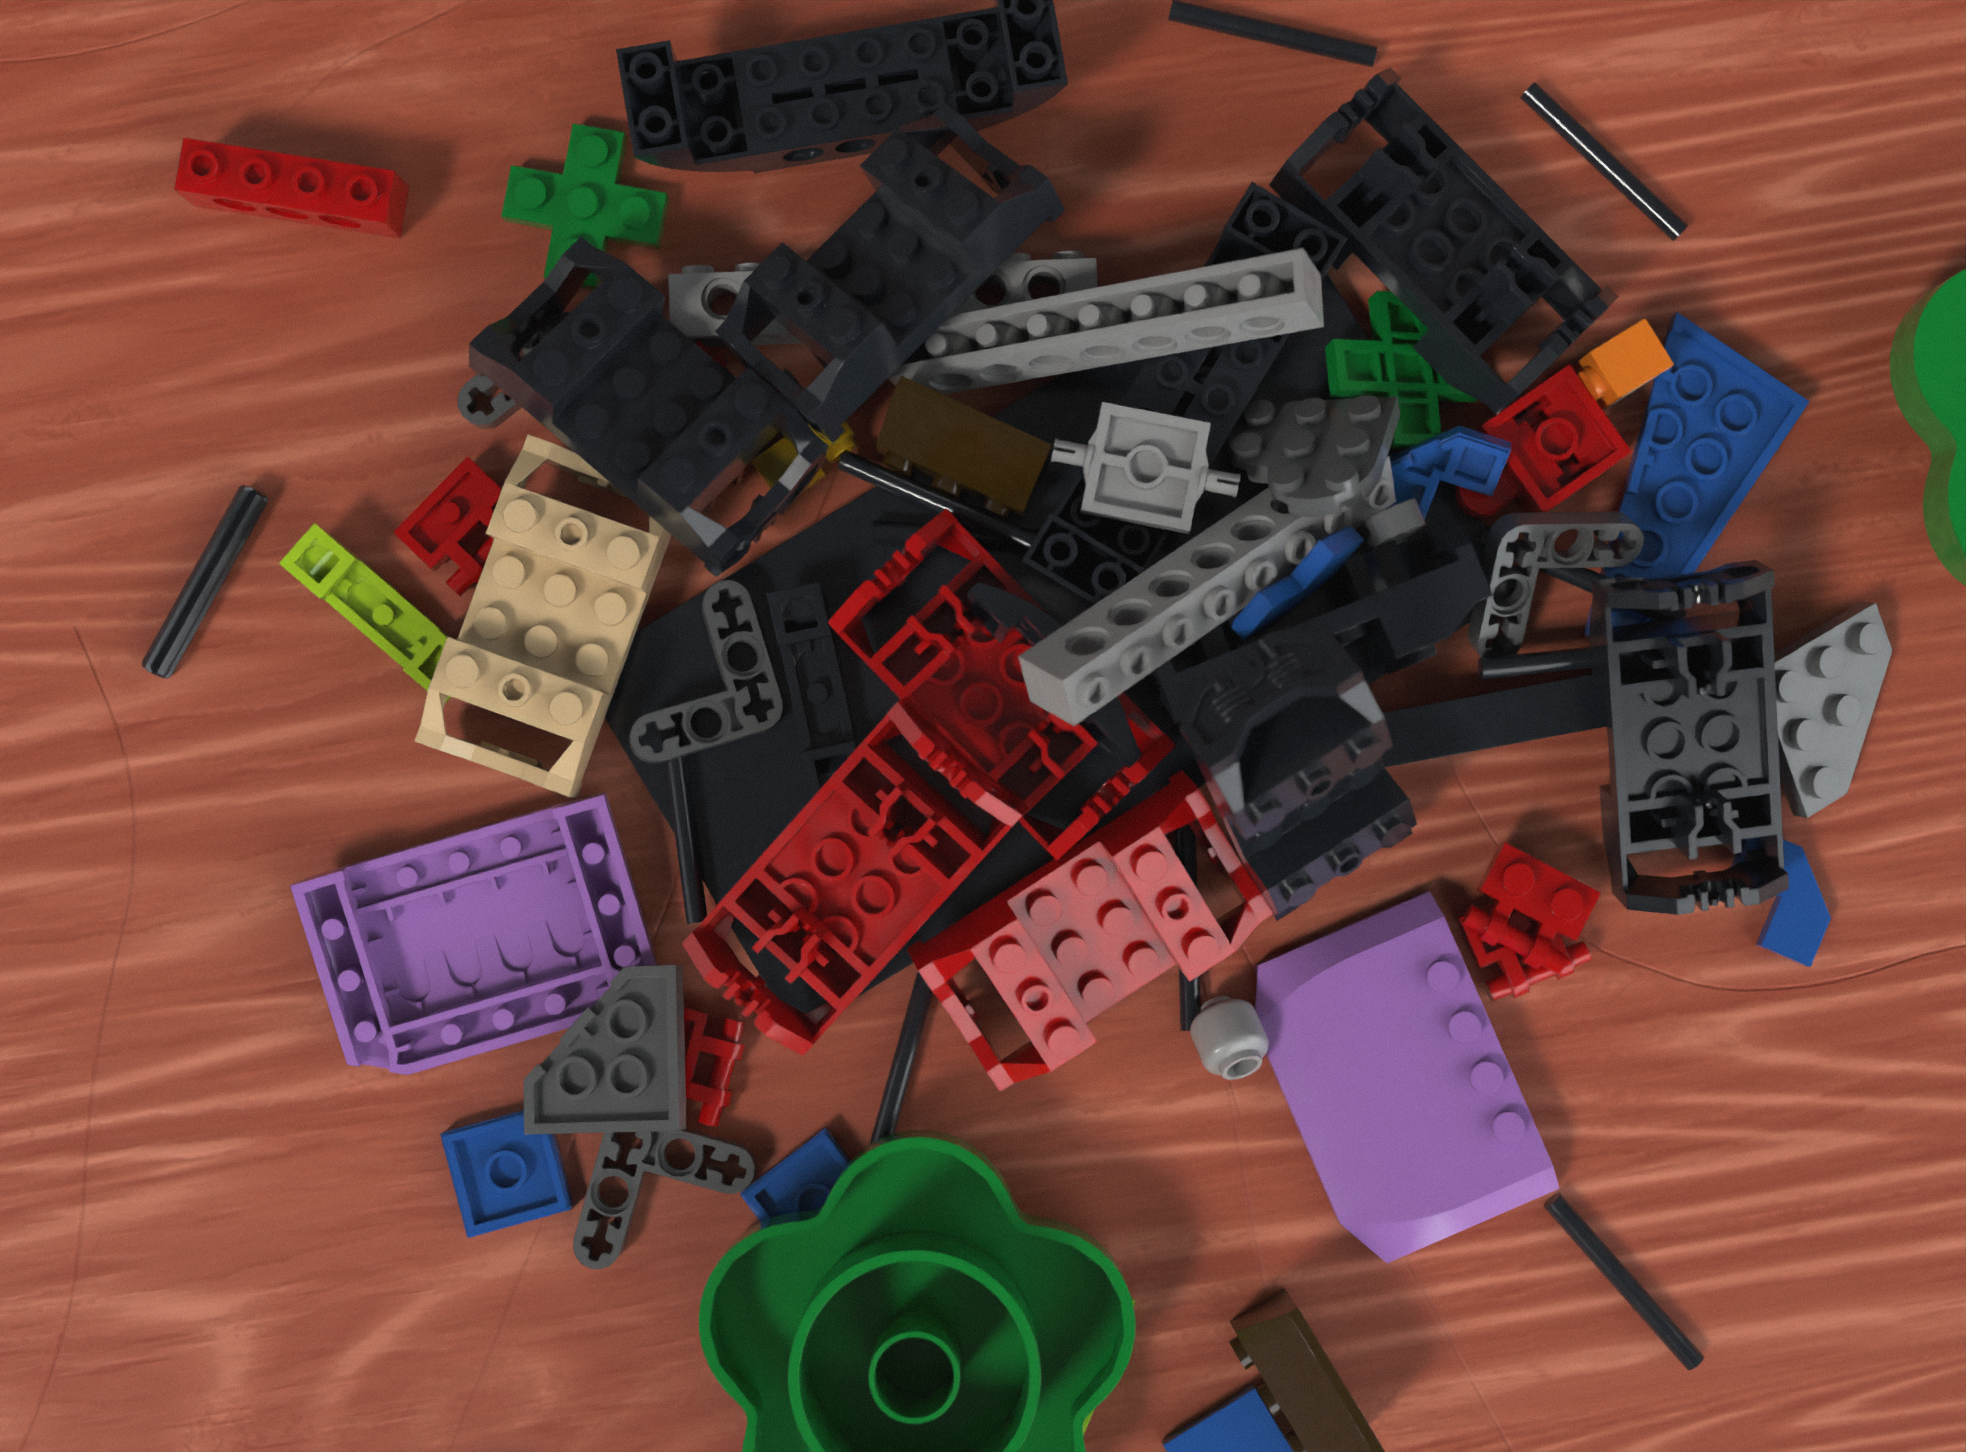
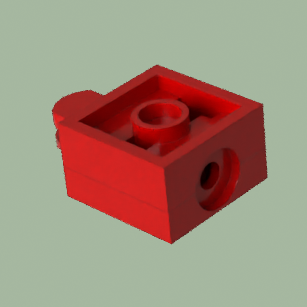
(1554, 440)

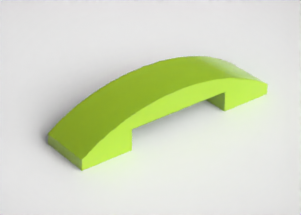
(367, 602)

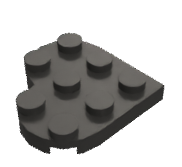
(1315, 449)

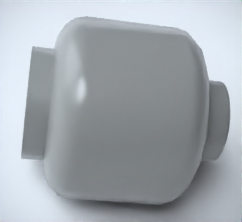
(1229, 1037)

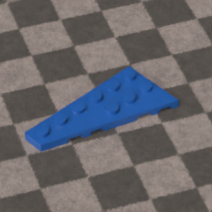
(1697, 453)

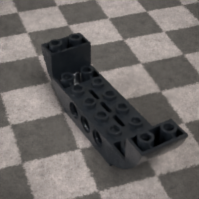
(837, 90)
(1205, 385)

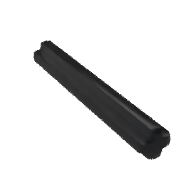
(204, 582)

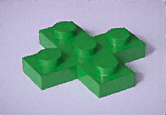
(586, 199)
(1392, 369)

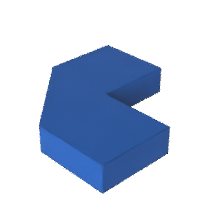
(1455, 457)
(1283, 596)
(1797, 914)

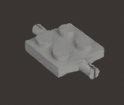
(1145, 467)

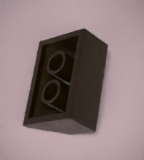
(962, 449)
(1300, 1379)

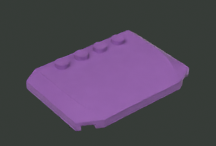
(474, 936)
(1399, 1080)

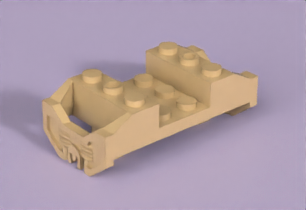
(546, 622)

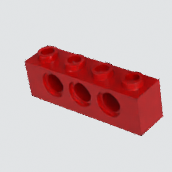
(292, 188)

